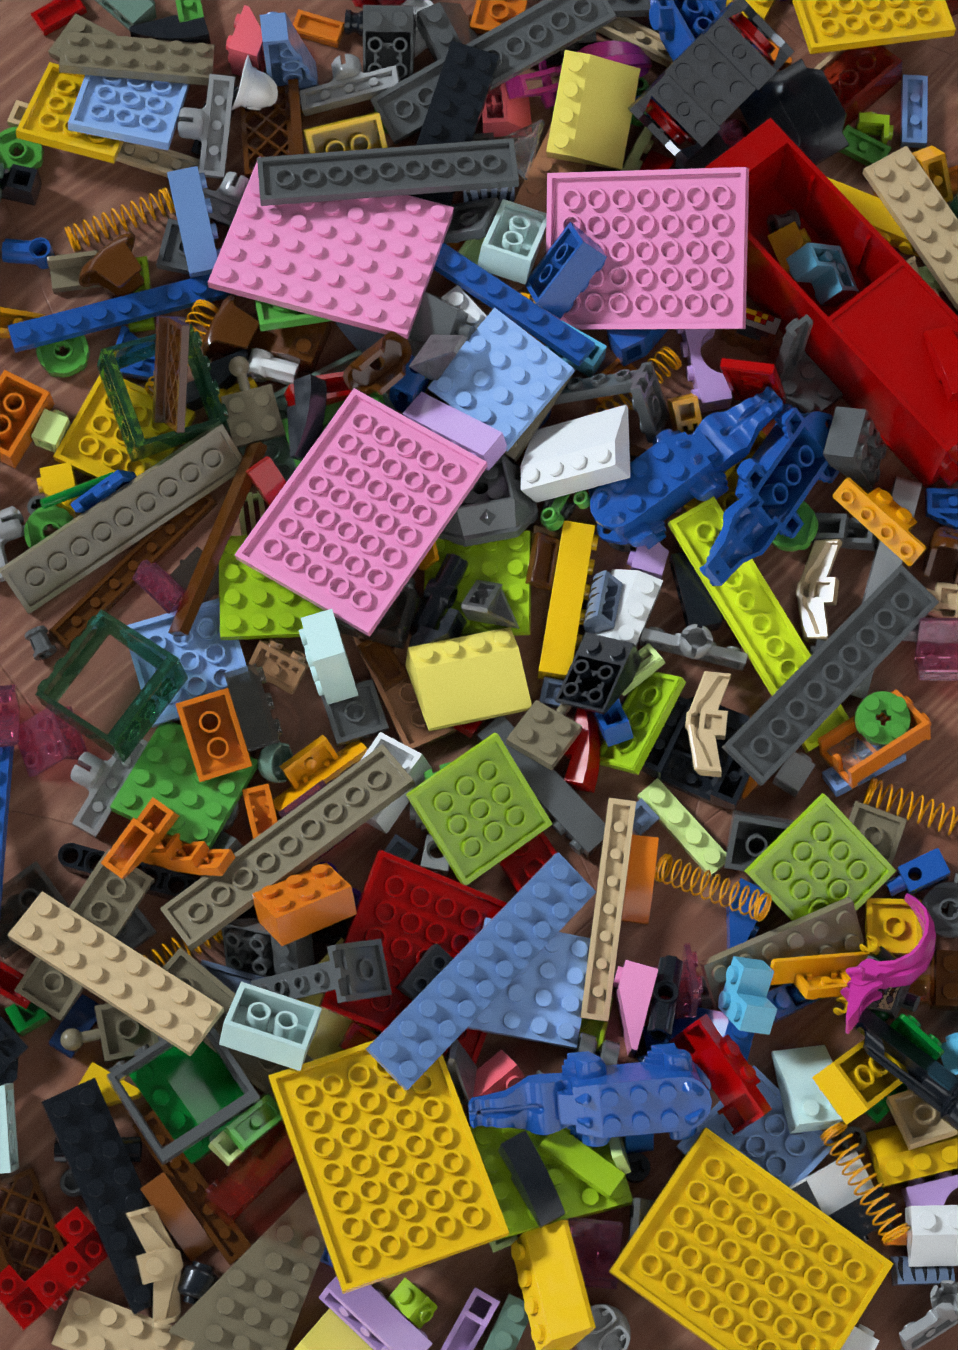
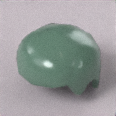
(271, 758)

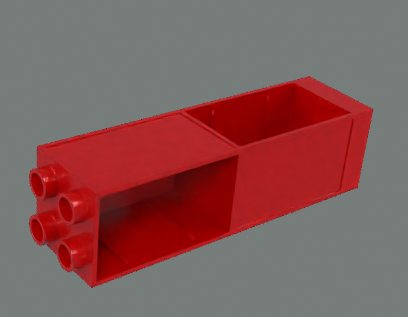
(873, 339)

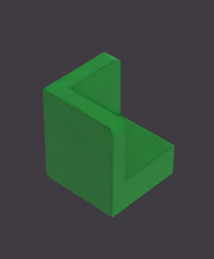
(27, 1019)

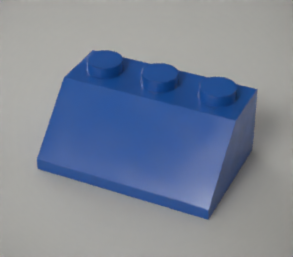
(565, 271)

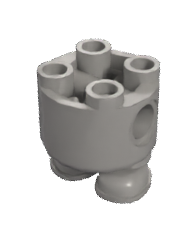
(611, 1330)

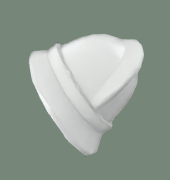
(255, 89)

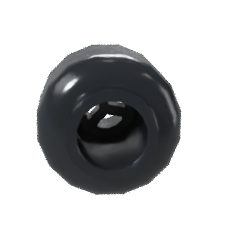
(196, 1281)

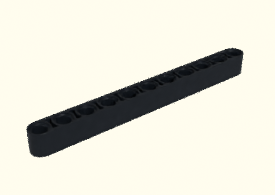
(165, 879)

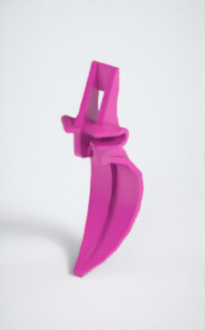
(612, 50)
(876, 975)

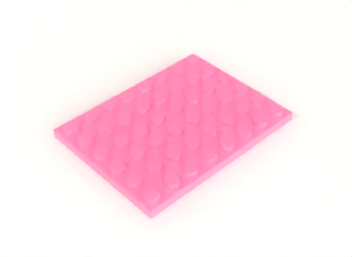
(669, 246)
(335, 259)
(361, 511)

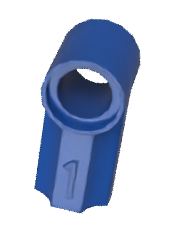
(26, 251)

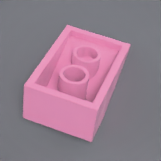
(633, 996)

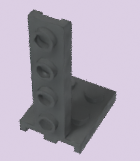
(801, 378)
(645, 391)
(354, 971)

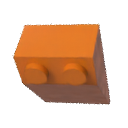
(213, 734)

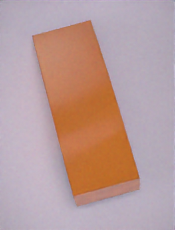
(139, 838)
(640, 879)

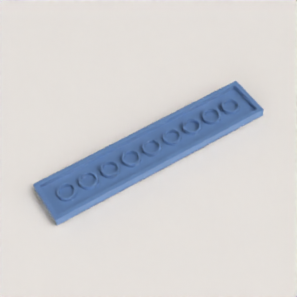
(480, 971)

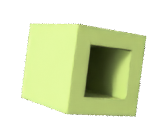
(50, 429)

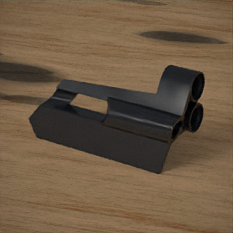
(925, 1075)

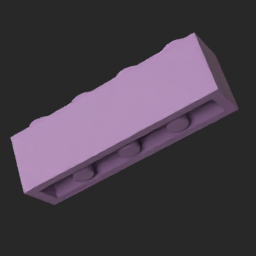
(458, 428)
(374, 1318)

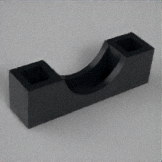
(21, 184)

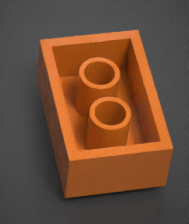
(19, 413)
(304, 903)

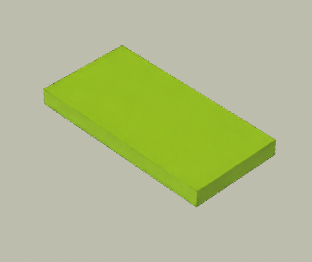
(647, 712)

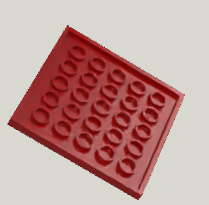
(410, 913)

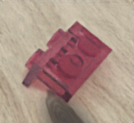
(159, 585)

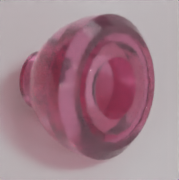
(733, 131)

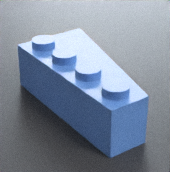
(286, 52)
(193, 220)

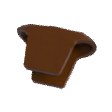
(114, 268)
(229, 330)
(396, 354)
(941, 537)

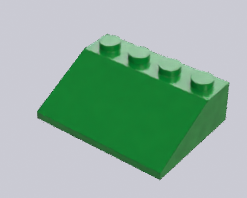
(187, 1092)

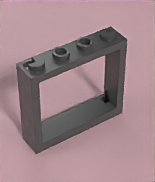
(145, 1055)

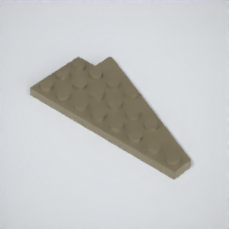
(262, 1291)

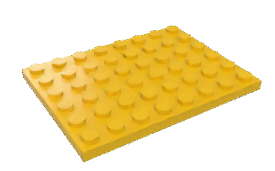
(386, 1165)
(748, 1258)

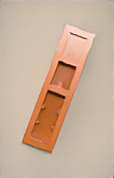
(259, 808)
(190, 857)

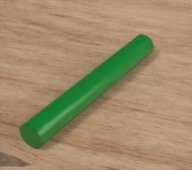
(71, 492)

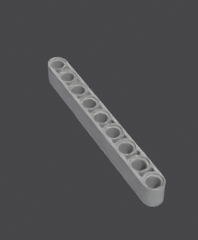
(905, 494)

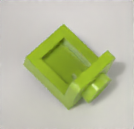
(875, 124)
(412, 1303)

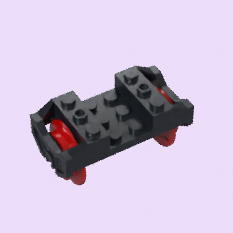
(711, 79)

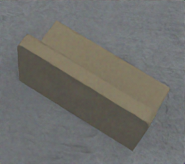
(66, 270)

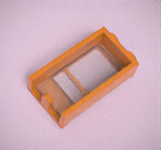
(857, 758)

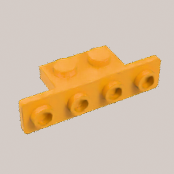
(882, 518)
(316, 763)
(817, 974)

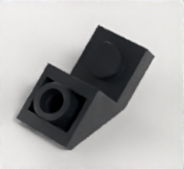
(449, 627)

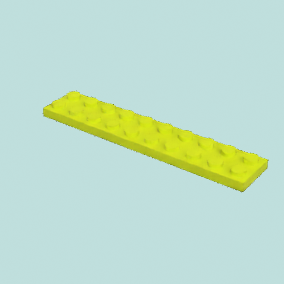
(749, 609)

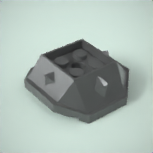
(493, 508)

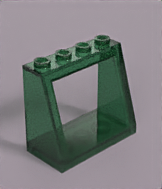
(137, 350)
(145, 707)

